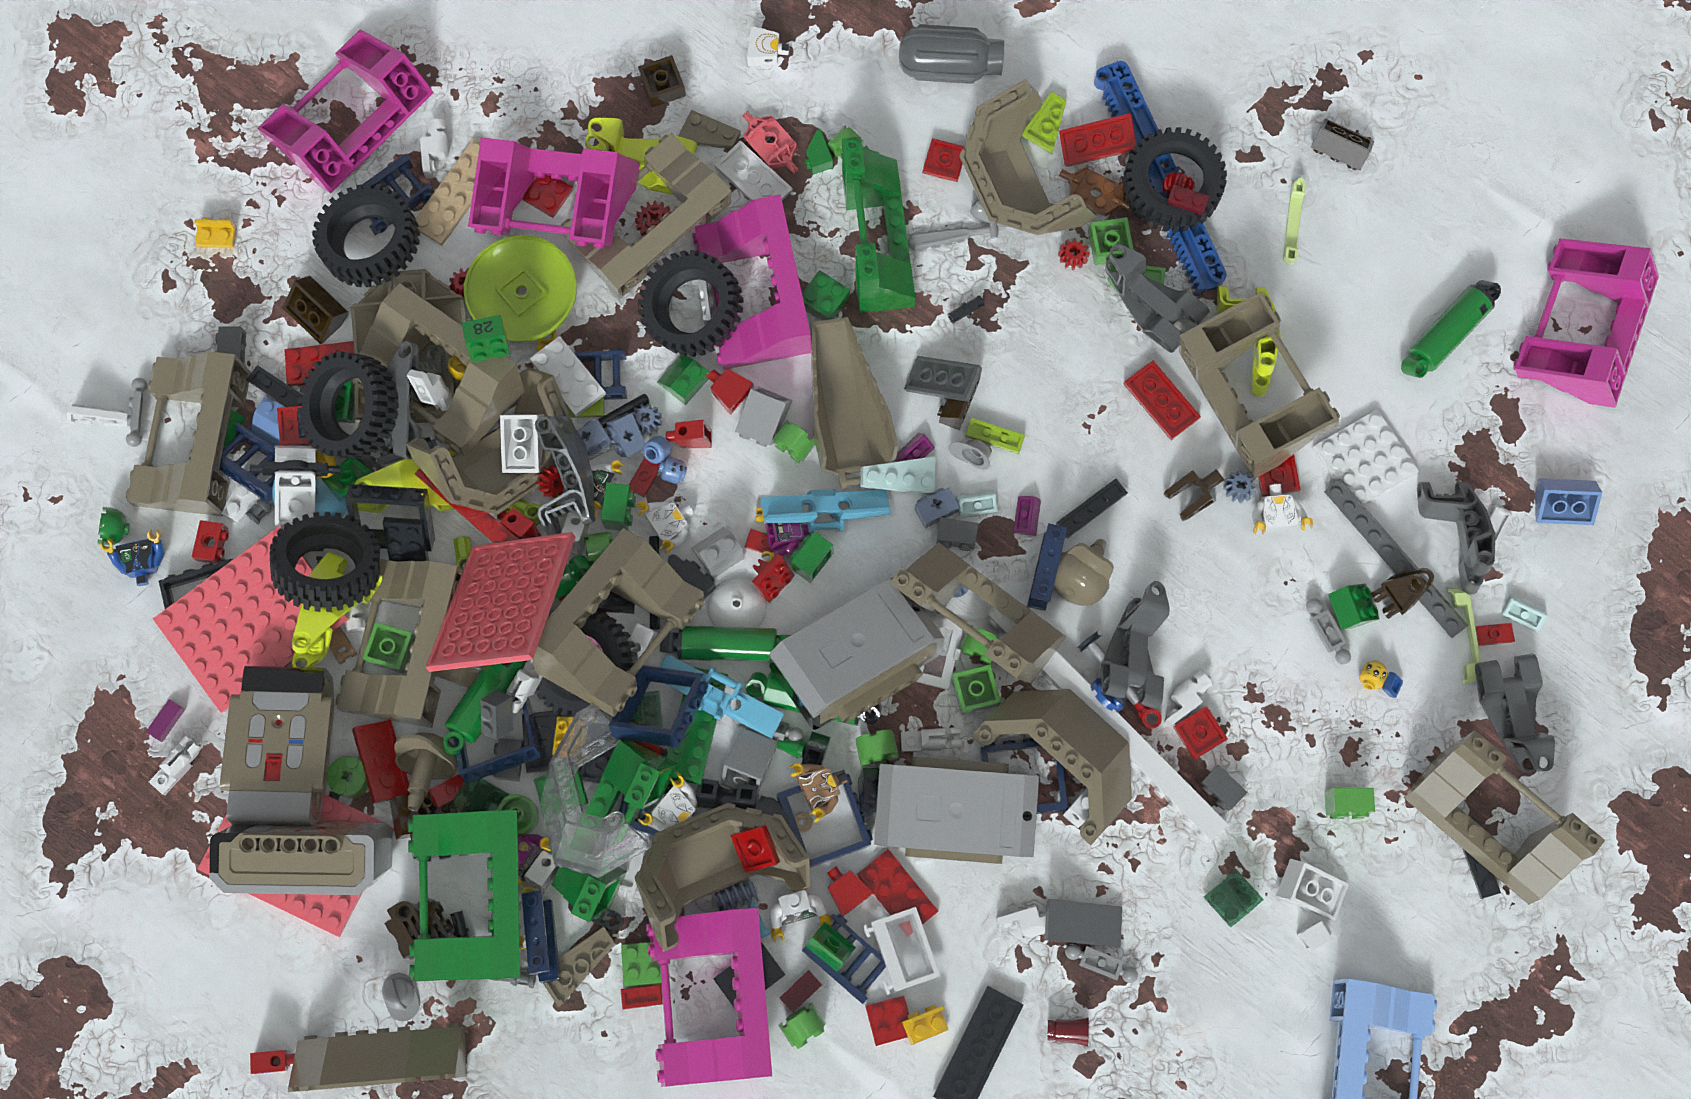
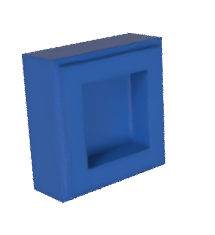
(1392, 685)

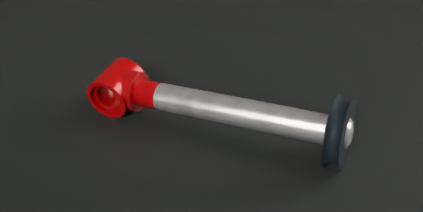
(1098, 653)

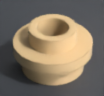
(802, 815)

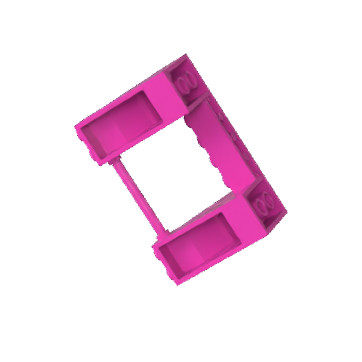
(313, 149)
(508, 169)
(783, 328)
(1586, 370)
(722, 1058)

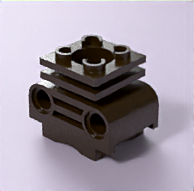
(408, 928)

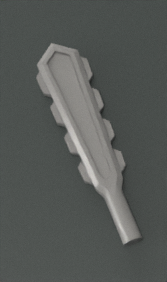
(933, 238)

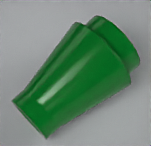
(794, 748)

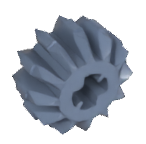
(653, 416)
(1239, 480)

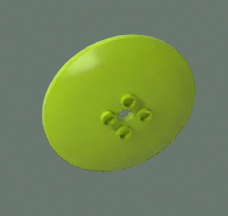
(517, 264)

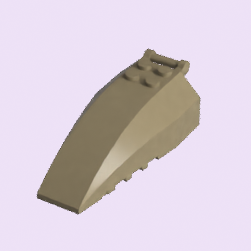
(848, 410)

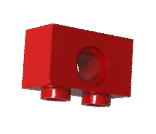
(206, 532)

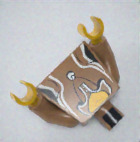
(819, 787)

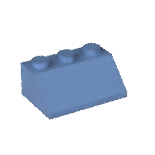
(266, 422)
(1567, 501)

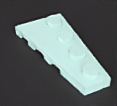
(903, 476)

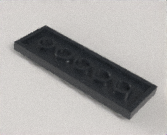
(979, 1046)

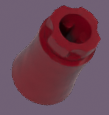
(1069, 1031)

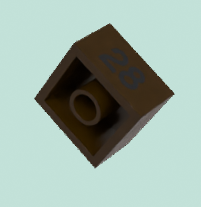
(662, 81)

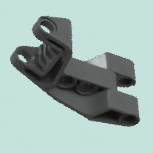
(1150, 302)
(401, 363)
(567, 442)
(1463, 508)
(1128, 656)
(1512, 707)

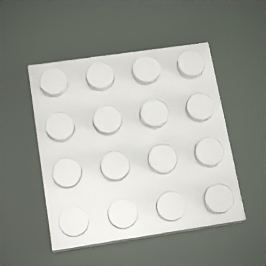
(1366, 457)

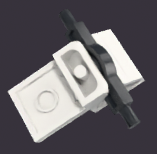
(294, 481)

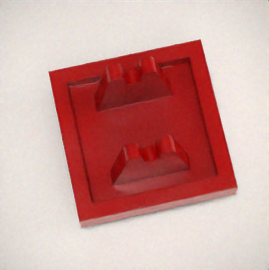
(772, 577)

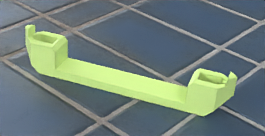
(1292, 230)
(1462, 599)

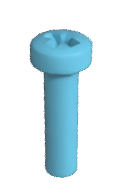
(763, 931)

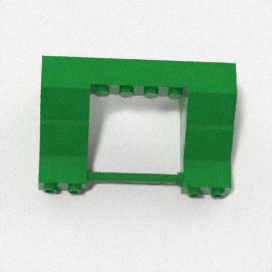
(869, 182)
(643, 779)
(470, 956)

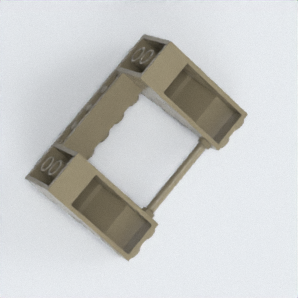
(701, 200)
(1216, 345)
(486, 386)
(198, 485)
(638, 575)
(938, 576)
(400, 697)
(1543, 857)

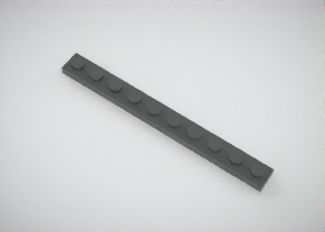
(1393, 555)

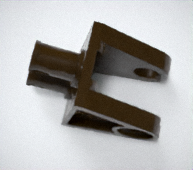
(1206, 485)
(1404, 590)

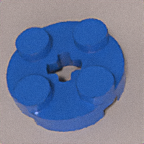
(1106, 700)

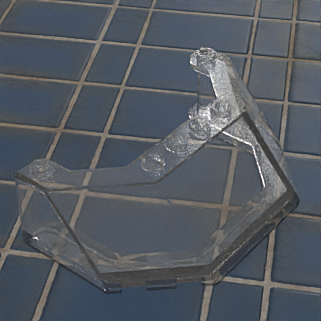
(576, 838)

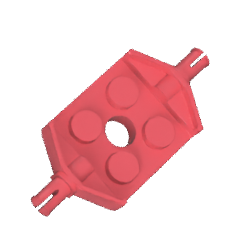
(774, 154)

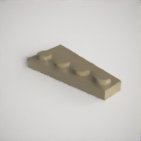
(578, 964)

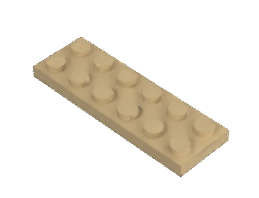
(451, 198)

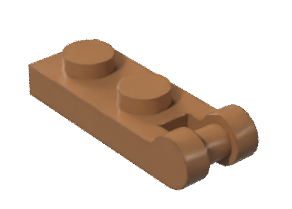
(338, 641)

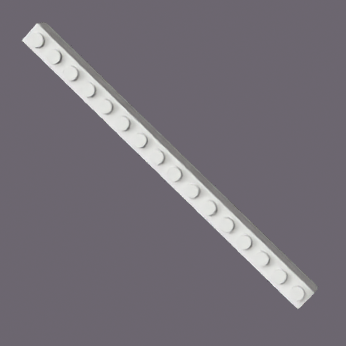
(1143, 757)

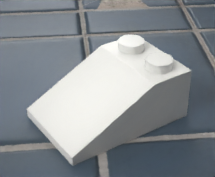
(520, 443)
(1312, 889)

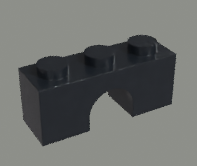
(712, 795)

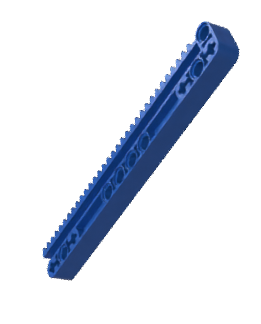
(1186, 242)

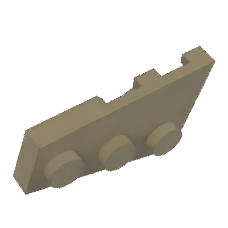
(709, 131)

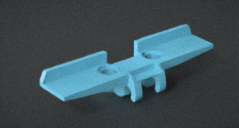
(860, 503)
(716, 702)

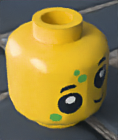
(1373, 675)

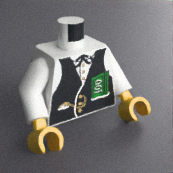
(601, 474)
(795, 908)

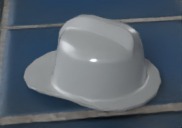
(972, 452)
(400, 997)

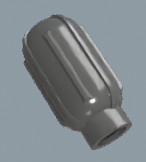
(949, 54)

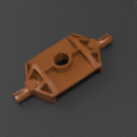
(1086, 180)

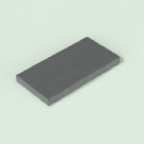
(943, 378)
(1083, 923)

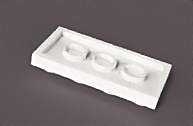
(751, 174)
(573, 379)

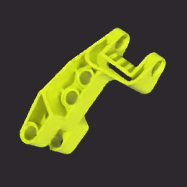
(612, 140)
(1263, 351)
(400, 475)
(312, 627)

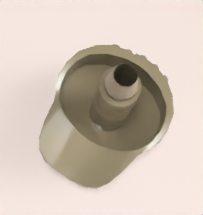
(1083, 574)
(425, 760)

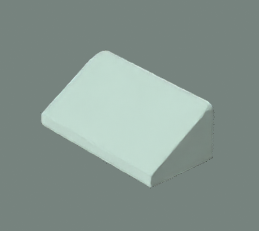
(977, 503)
(1524, 613)

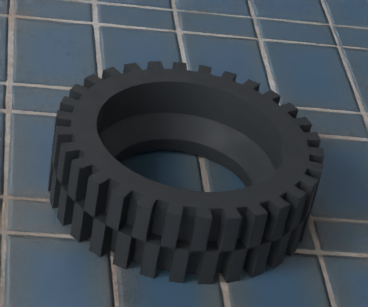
(1149, 202)
(349, 211)
(663, 286)
(320, 401)
(324, 533)
(615, 647)

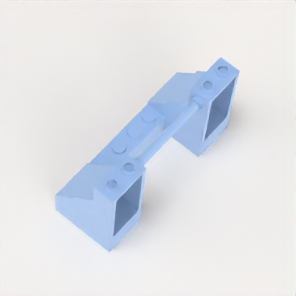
(1374, 1005)

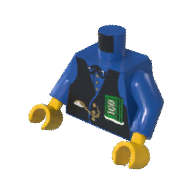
(137, 558)

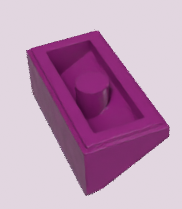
(916, 448)
(1027, 515)
(165, 720)

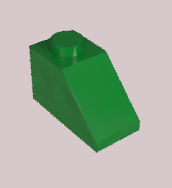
(818, 155)

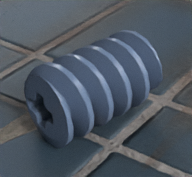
(736, 895)

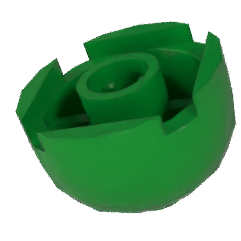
(112, 526)

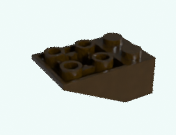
(402, 814)

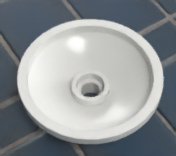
(747, 615)

